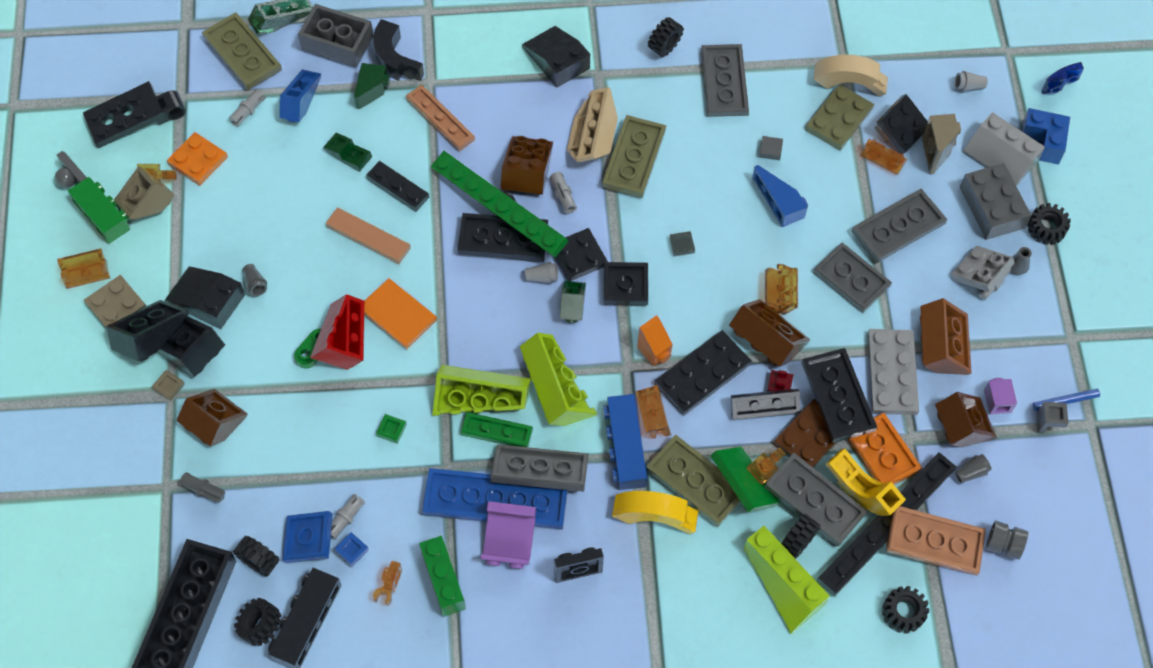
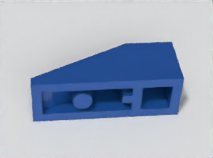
(298, 96)
(782, 198)

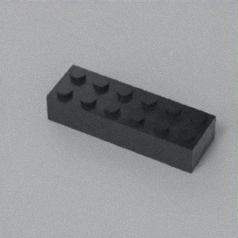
(186, 607)

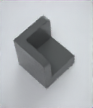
(1052, 415)

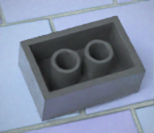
(335, 35)
(995, 201)

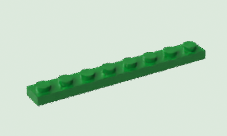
(499, 204)

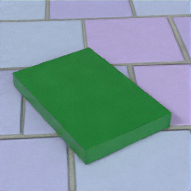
(751, 493)

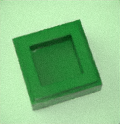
(391, 428)

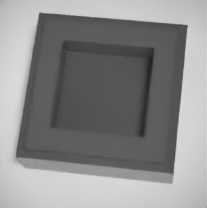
(771, 147)

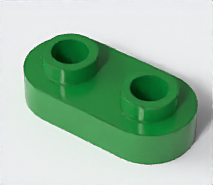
(307, 347)

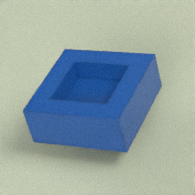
(351, 549)

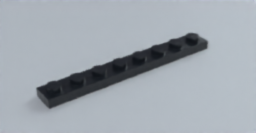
(876, 533)

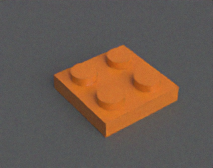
(197, 158)

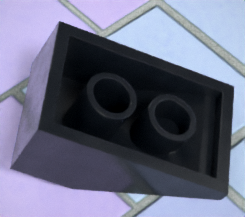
(558, 55)
(207, 295)
(145, 330)
(192, 346)

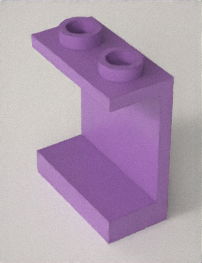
(509, 534)

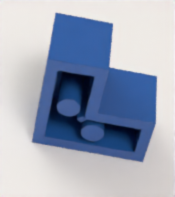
(1048, 130)

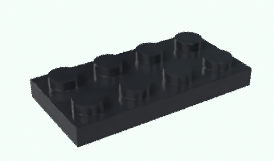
(493, 237)
(702, 372)
(839, 395)

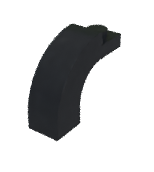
(385, 41)

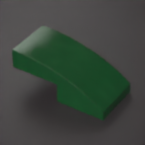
(348, 153)

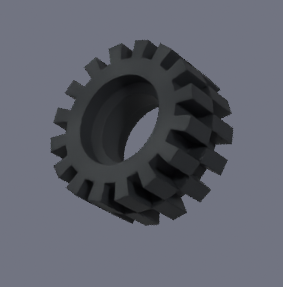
(665, 36)
(1051, 213)
(800, 535)
(256, 555)
(910, 597)
(264, 629)

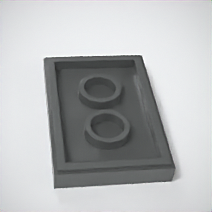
(852, 277)

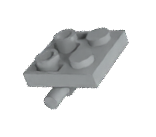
(984, 270)

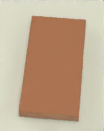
(936, 540)

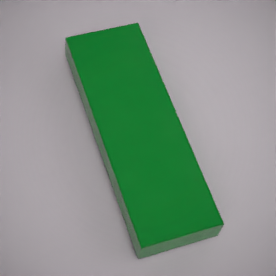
(496, 430)

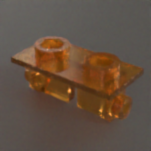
(883, 156)

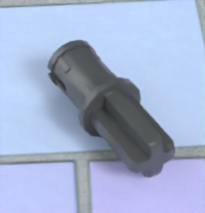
(202, 487)

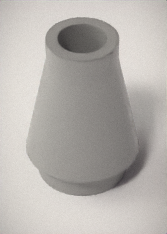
(970, 81)
(542, 273)

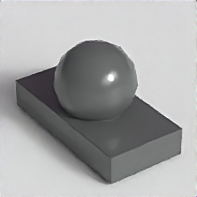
(69, 174)

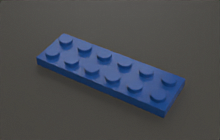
(467, 497)

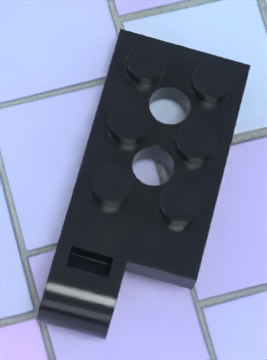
(146, 109)

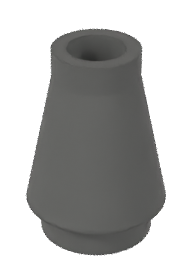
(1021, 261)
(254, 281)
(973, 469)

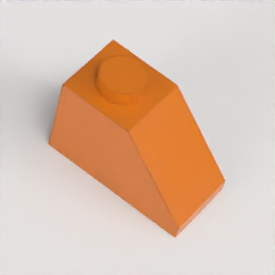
(654, 341)

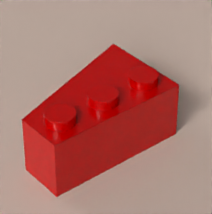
(342, 334)

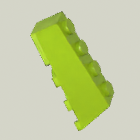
(555, 381)
(477, 390)
(785, 580)

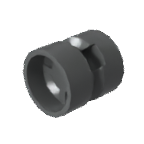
(1008, 540)

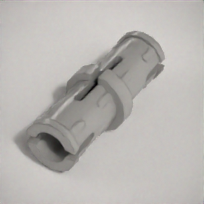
(247, 107)
(563, 192)
(346, 515)

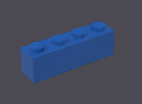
(626, 442)

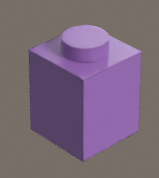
(1000, 396)

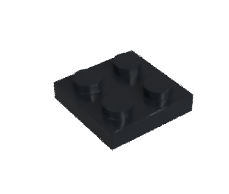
(903, 123)
(580, 255)
(625, 283)
(578, 565)

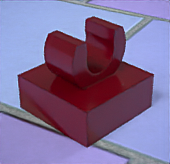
(780, 380)

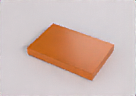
(398, 313)
(885, 453)

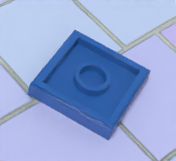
(307, 537)

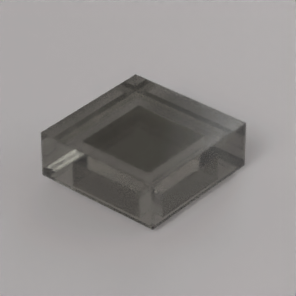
(682, 243)

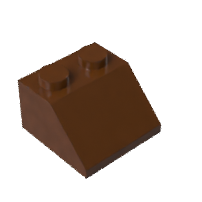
(210, 416)
(964, 420)

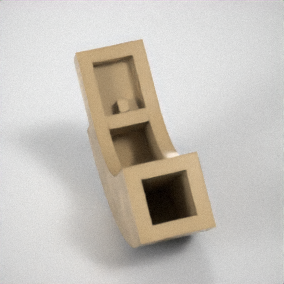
(852, 69)

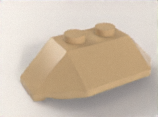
(593, 126)

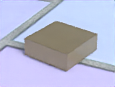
(168, 385)

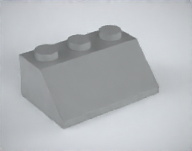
(1001, 143)

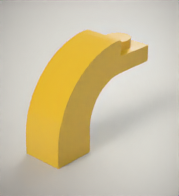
(867, 492)
(657, 507)

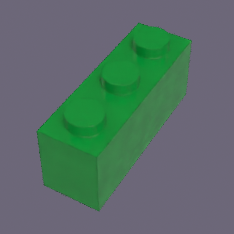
(99, 209)
(442, 576)

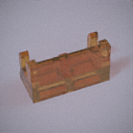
(84, 268)
(781, 289)
(653, 411)

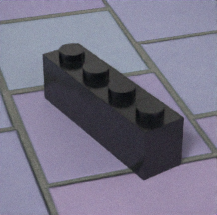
(304, 619)

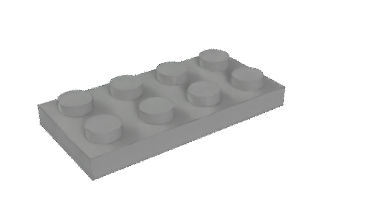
(893, 372)

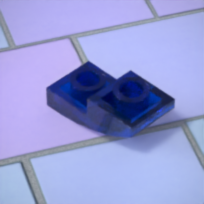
(1057, 80)

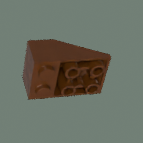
(526, 165)

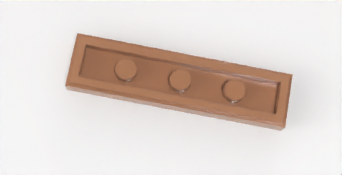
(440, 118)
(368, 235)

